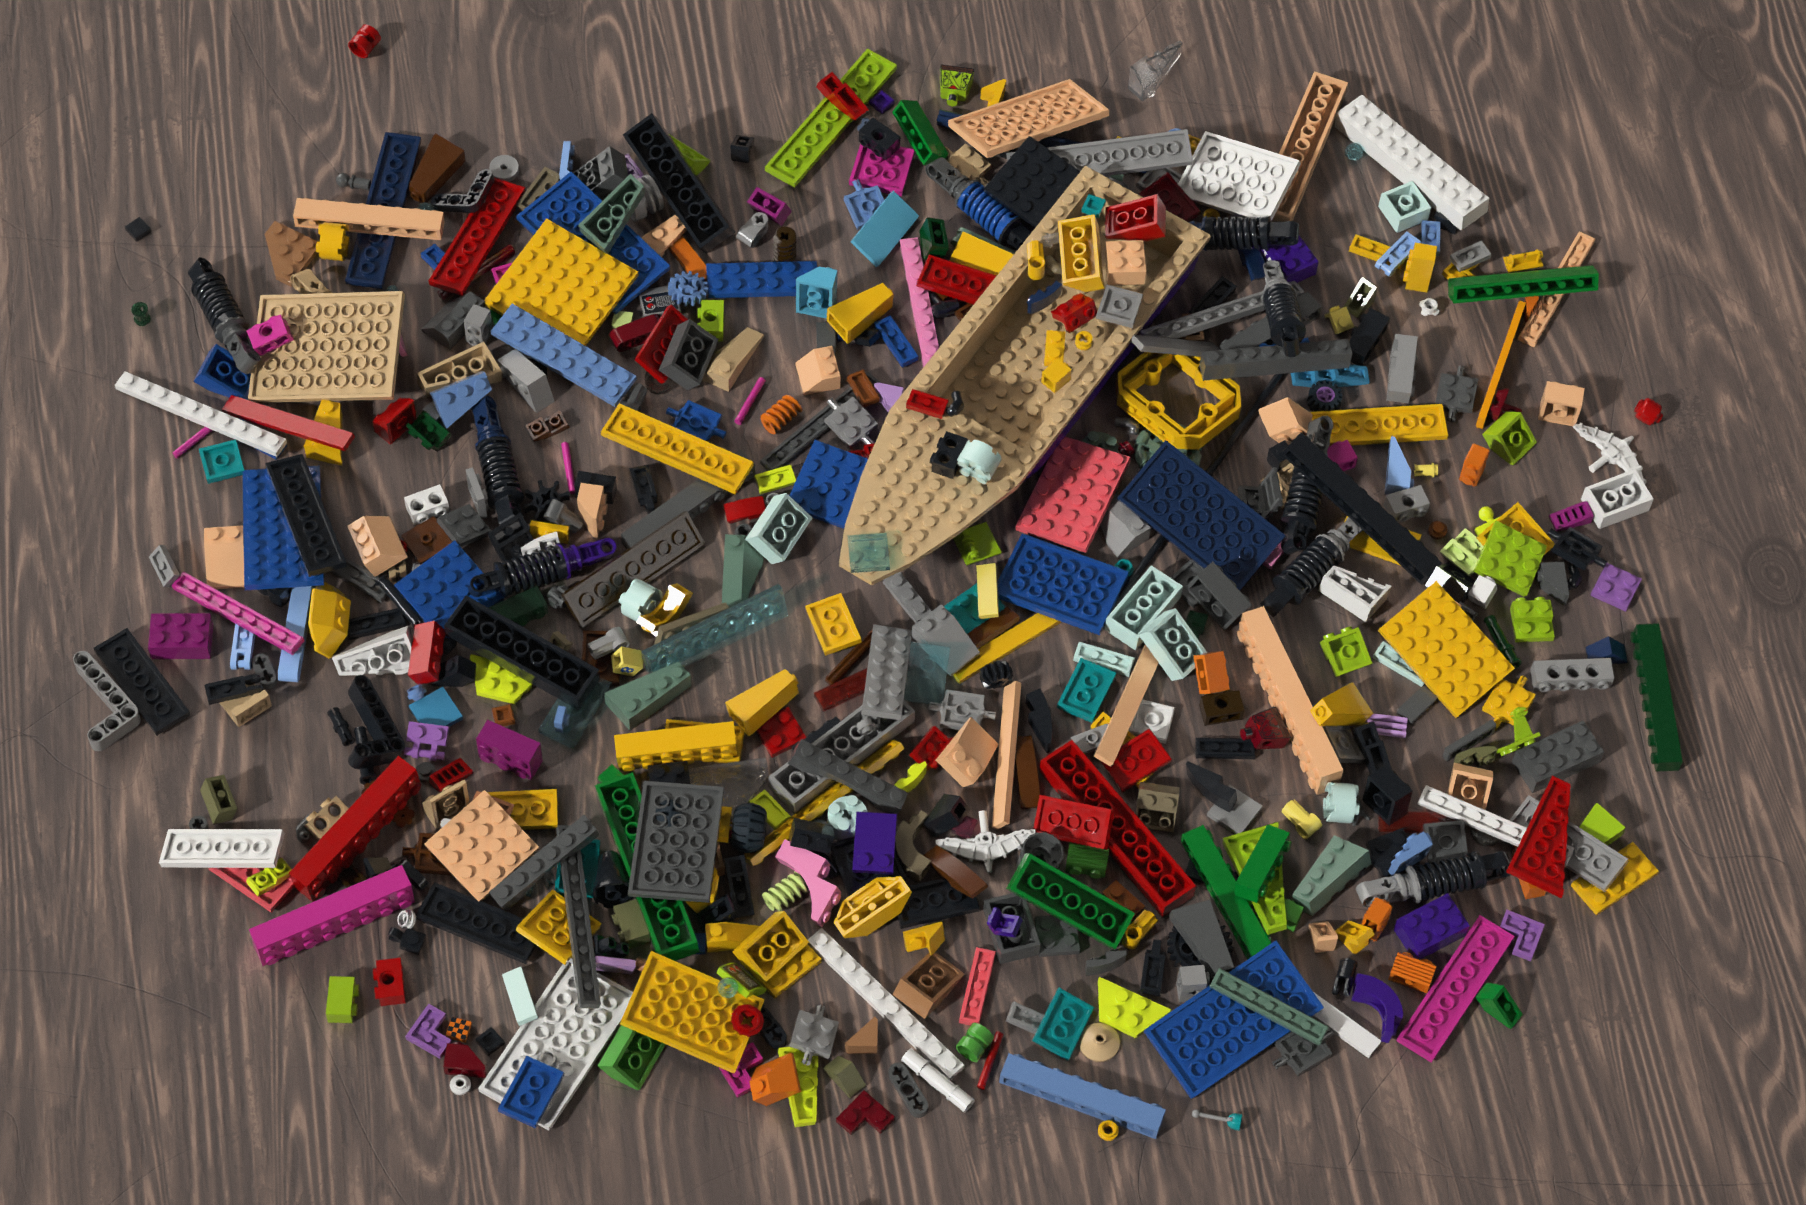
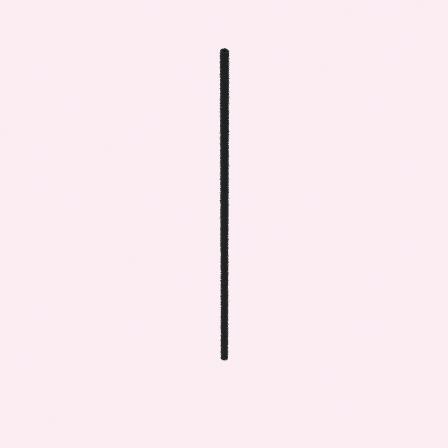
(1211, 469)

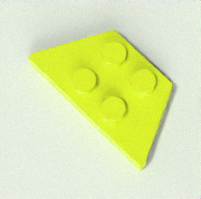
(498, 683)
(1126, 1009)

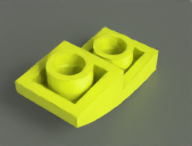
(914, 777)
(269, 877)

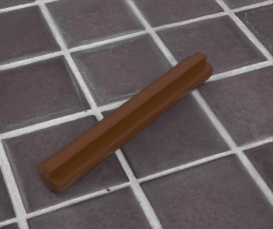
(849, 660)

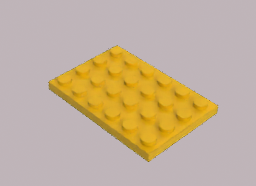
(1446, 649)
(687, 1012)

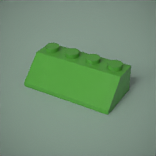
(630, 1057)

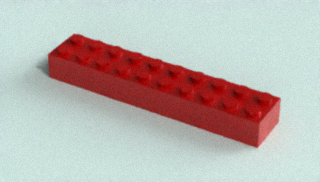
(1130, 840)

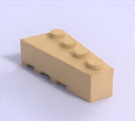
(459, 367)

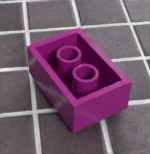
(180, 636)
(509, 750)

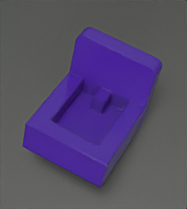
(1003, 924)

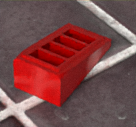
(434, 778)

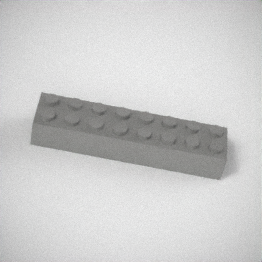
(843, 741)

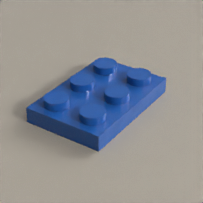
(531, 1092)

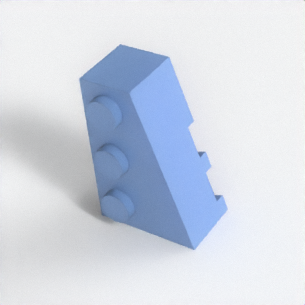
(459, 397)

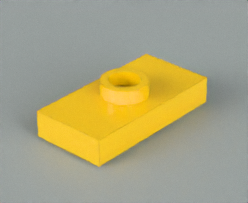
(539, 529)

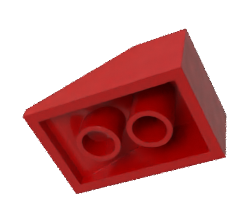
(1136, 219)

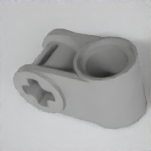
(753, 229)

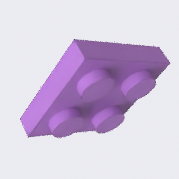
(1616, 587)

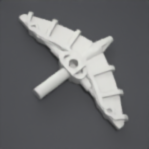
(1612, 449)
(985, 845)

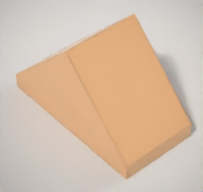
(1323, 936)

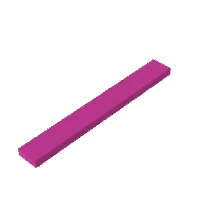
(238, 613)

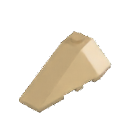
(731, 359)

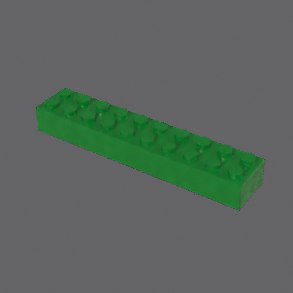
(664, 918)

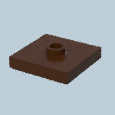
(426, 540)

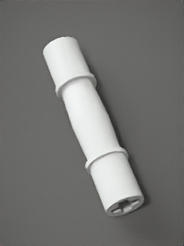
(938, 1080)

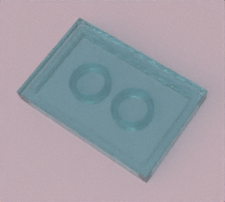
(926, 673)

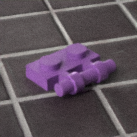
(426, 734)

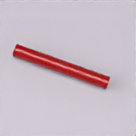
(990, 1060)

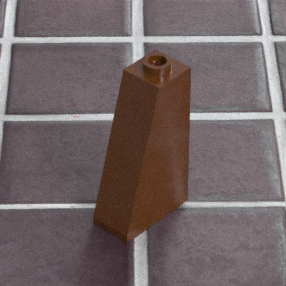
(436, 168)

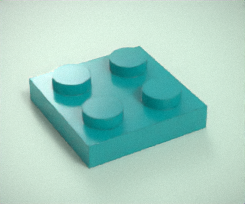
(221, 461)

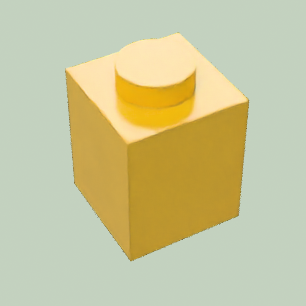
(1056, 375)

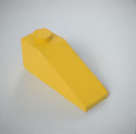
(726, 935)

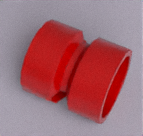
(364, 41)

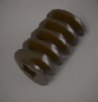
(784, 245)

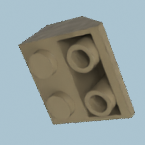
(1157, 806)

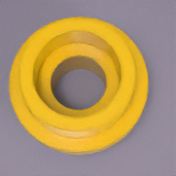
(1108, 1125)

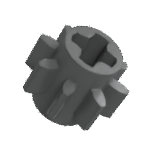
(555, 596)

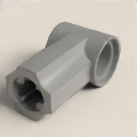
(609, 643)

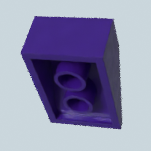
(874, 843)

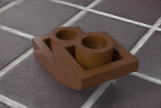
(550, 426)

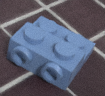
(1413, 852)

